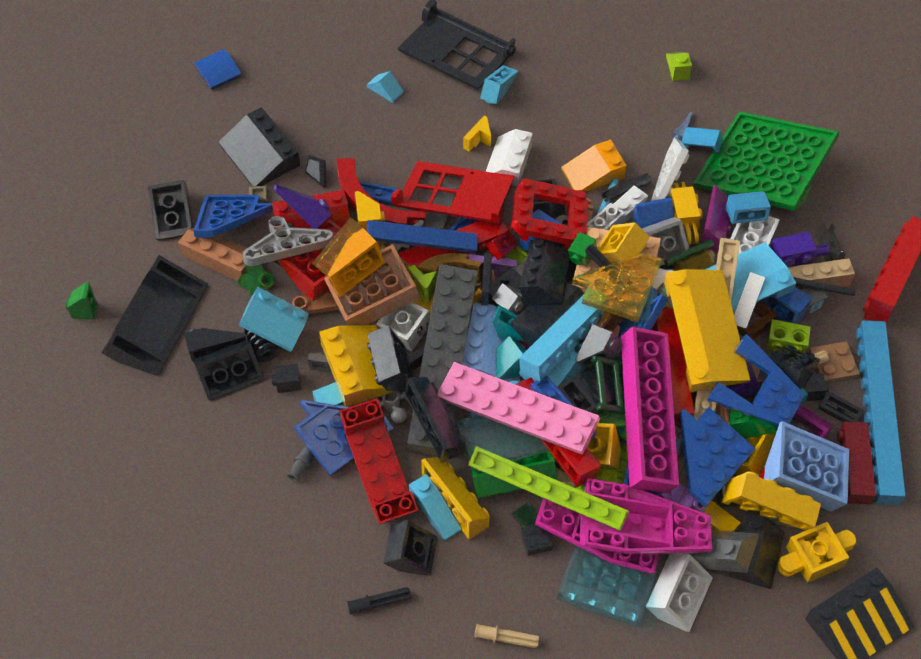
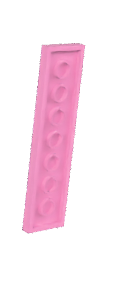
(518, 408)

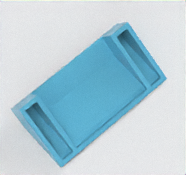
(762, 262)

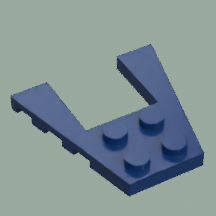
(777, 397)

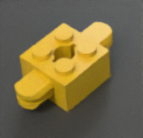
(686, 209)
(816, 552)

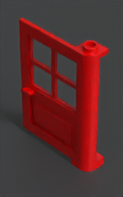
(478, 197)

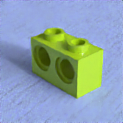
(788, 335)

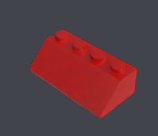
(335, 200)

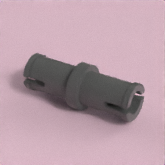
(301, 463)

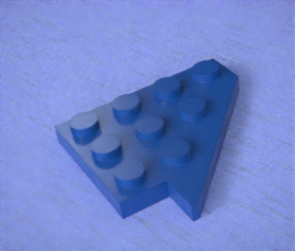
(226, 212)
(648, 317)
(325, 434)
(711, 453)

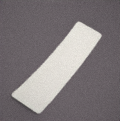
(748, 299)

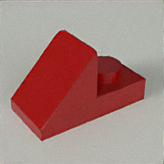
(502, 245)

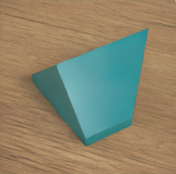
(501, 323)
(508, 358)

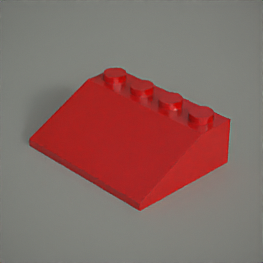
(304, 273)

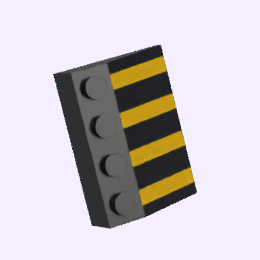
(860, 618)

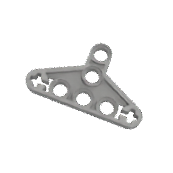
(293, 238)

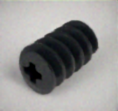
(263, 349)

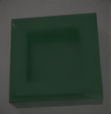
(525, 515)

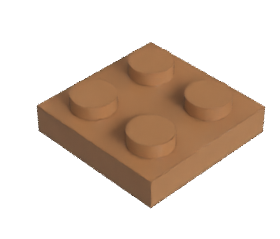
(840, 364)

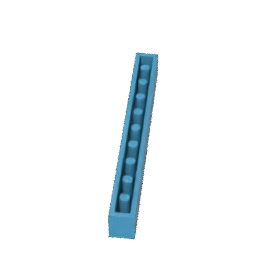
(880, 412)

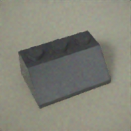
(729, 551)

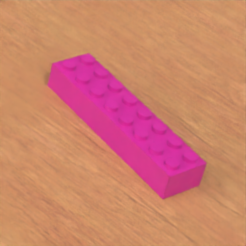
(649, 411)

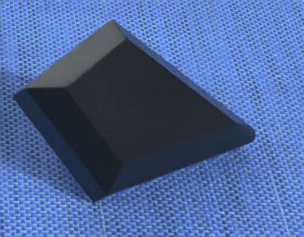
(317, 170)

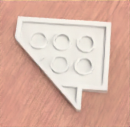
(670, 170)

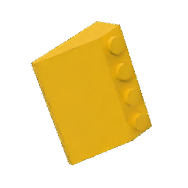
(351, 362)

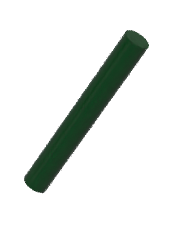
(688, 253)

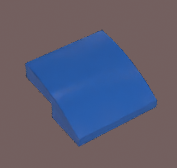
(218, 69)

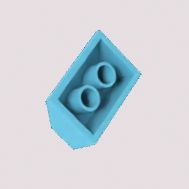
(274, 319)

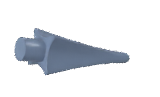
(679, 132)

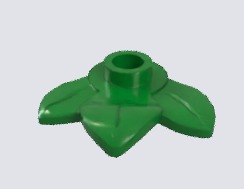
(253, 279)

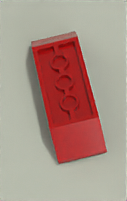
(377, 461)

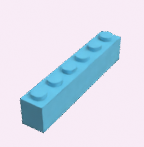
(559, 340)

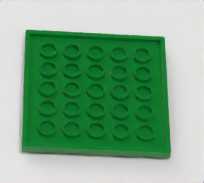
(767, 157)

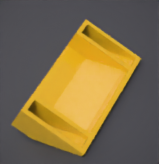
(706, 328)

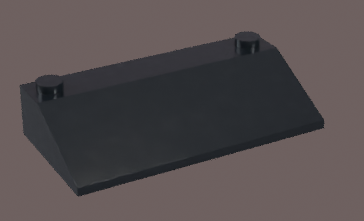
(155, 317)

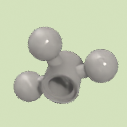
(398, 414)

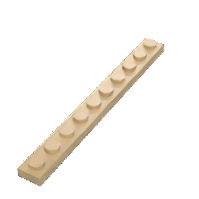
(727, 262)

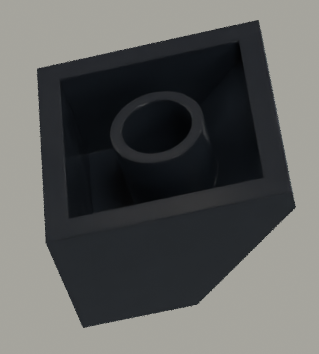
(410, 548)

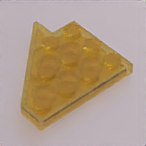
(621, 286)

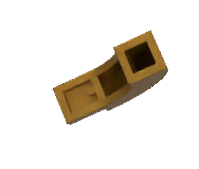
(452, 259)

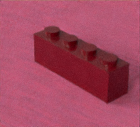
(860, 472)

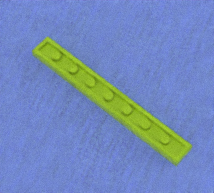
(549, 488)

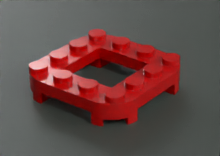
(527, 226)

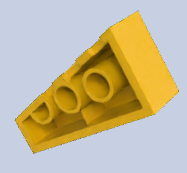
(772, 500)

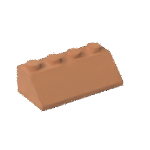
(215, 253)

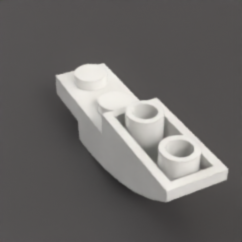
(620, 211)

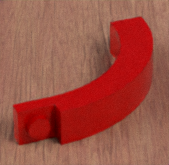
(349, 183)

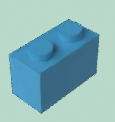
(748, 207)

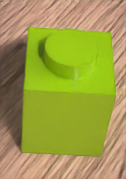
(679, 65)

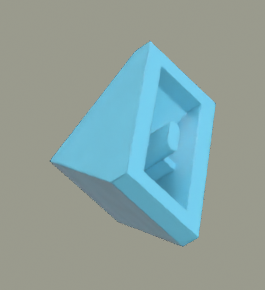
(386, 86)

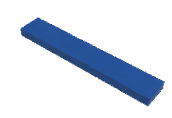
(422, 236)

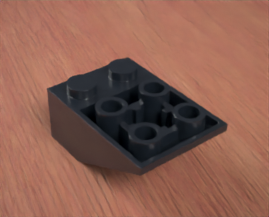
(794, 364)
(583, 390)

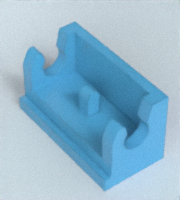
(702, 138)

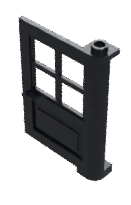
(442, 34)

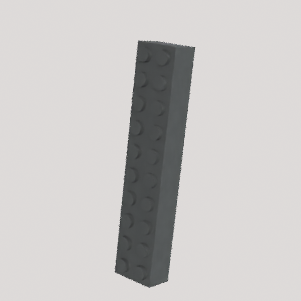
(444, 339)

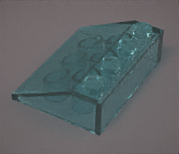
(497, 439)
(606, 587)

